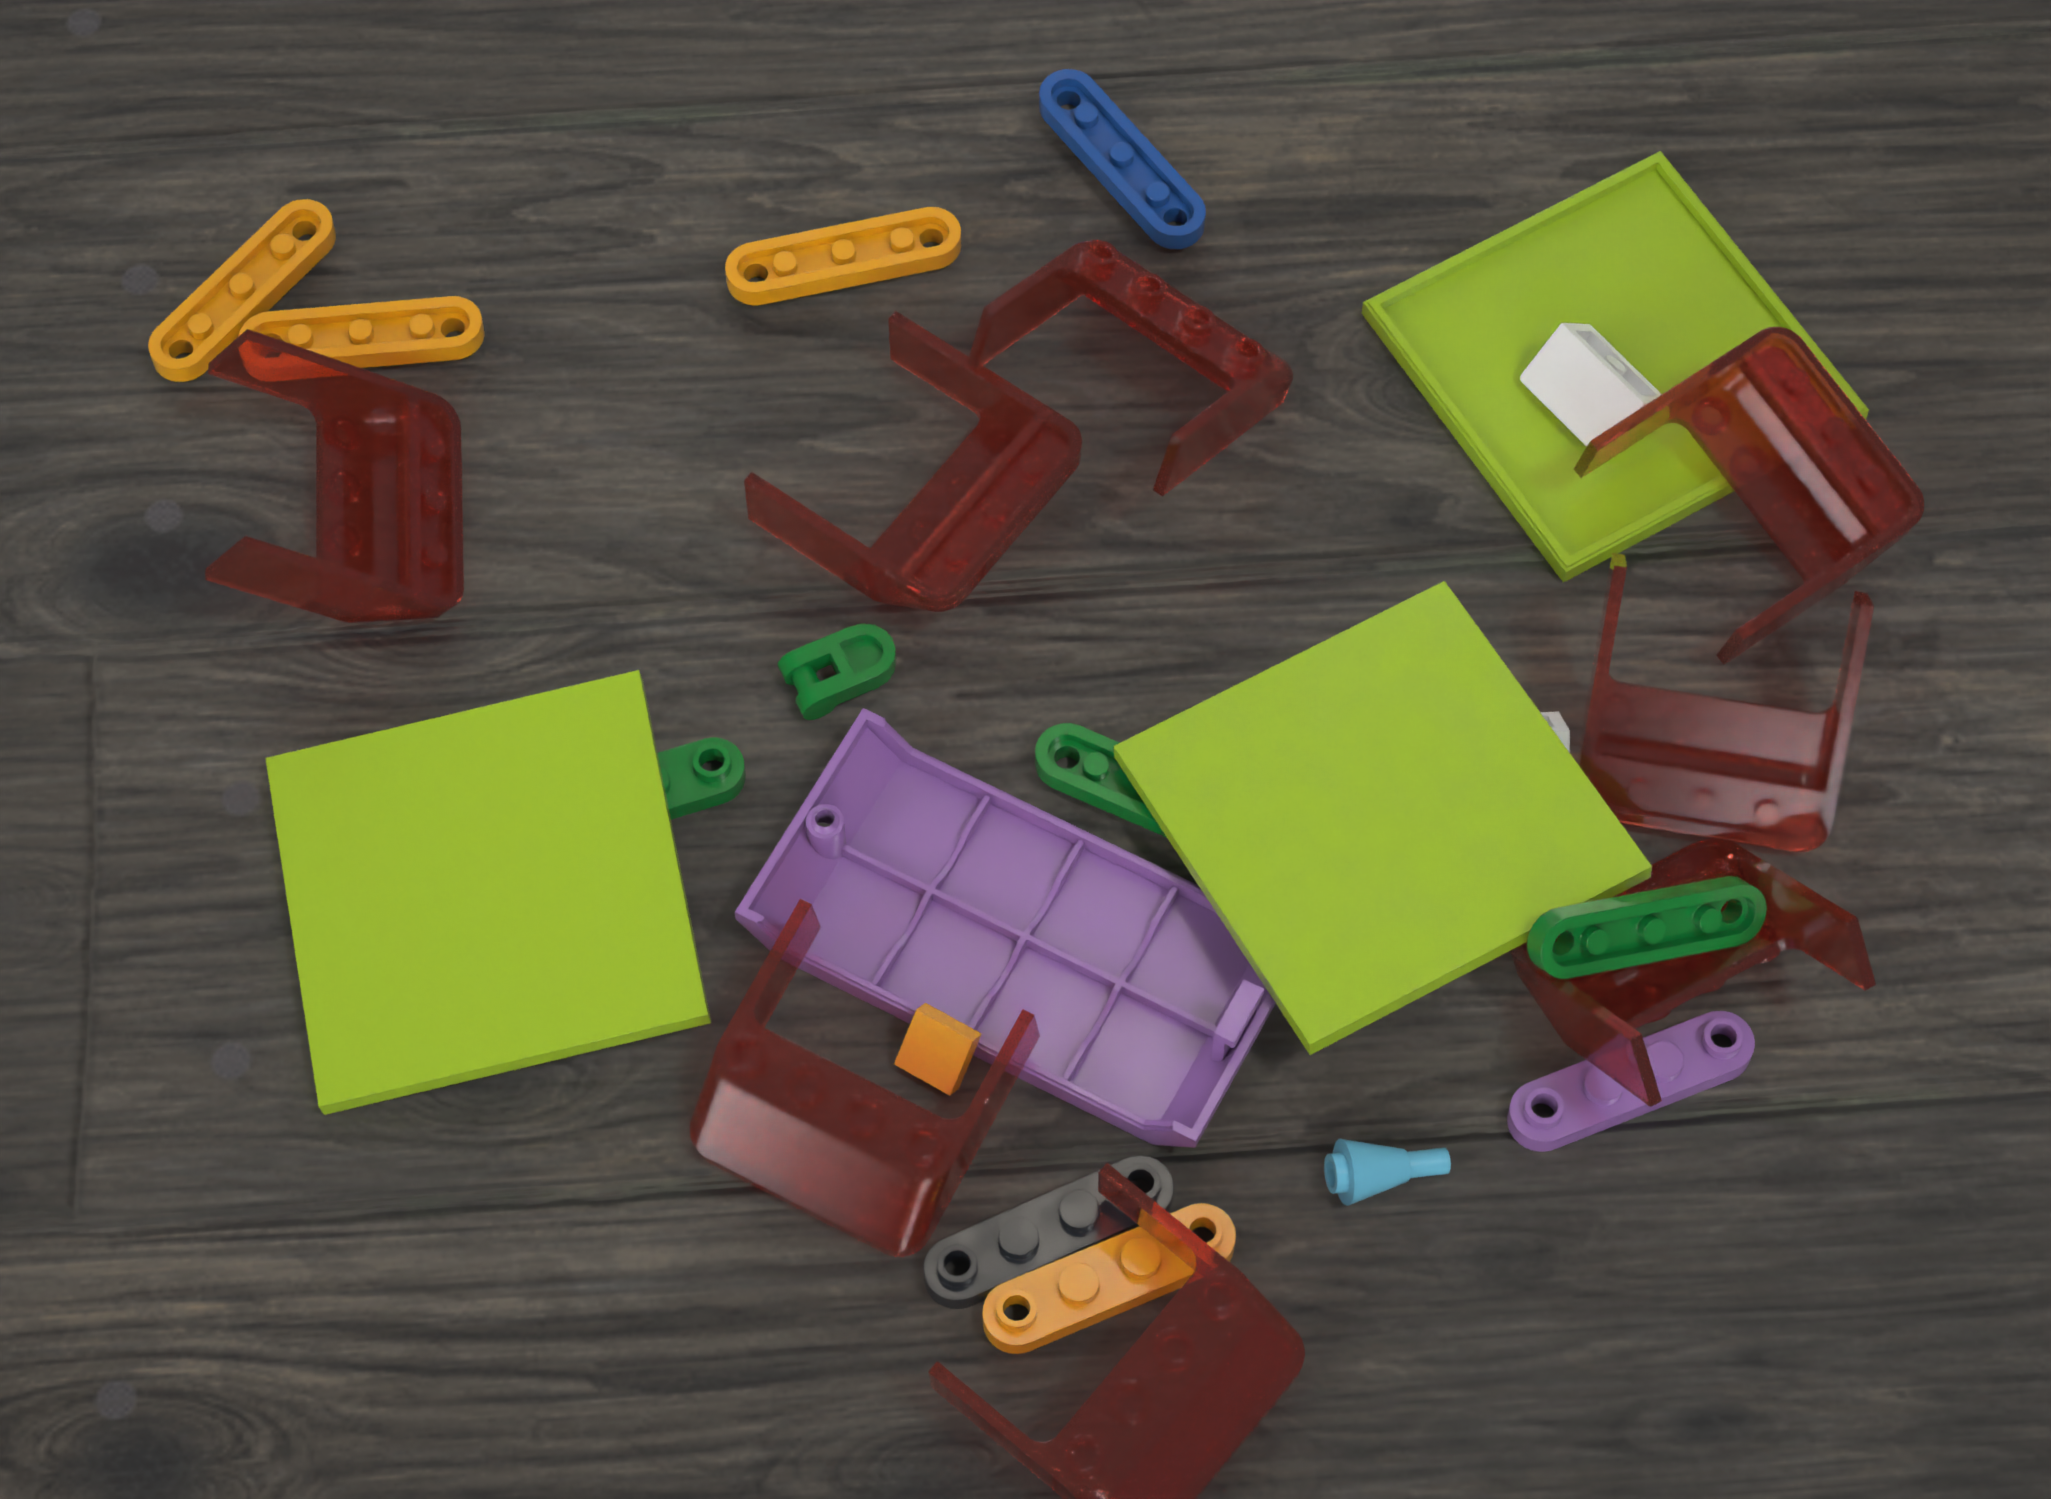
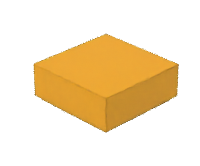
(937, 1048)

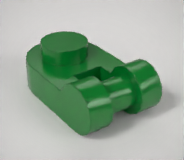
(860, 657)

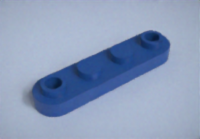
(1122, 159)

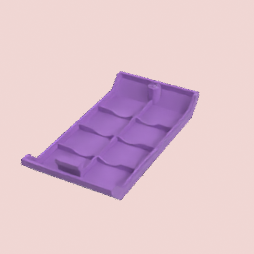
(1001, 908)

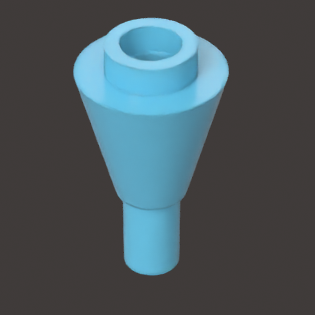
(1367, 1169)

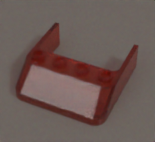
(1173, 320)
(1793, 458)
(382, 491)
(968, 507)
(1718, 761)
(1603, 1009)
(830, 1135)
(1178, 1394)

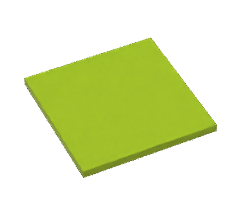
(1647, 275)
(1379, 815)
(484, 892)

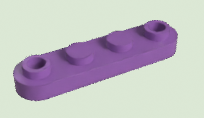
(1591, 1101)

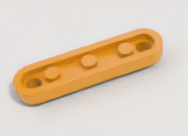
(843, 255)
(240, 288)
(379, 331)
(1097, 1283)

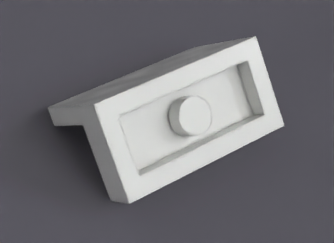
(1586, 381)

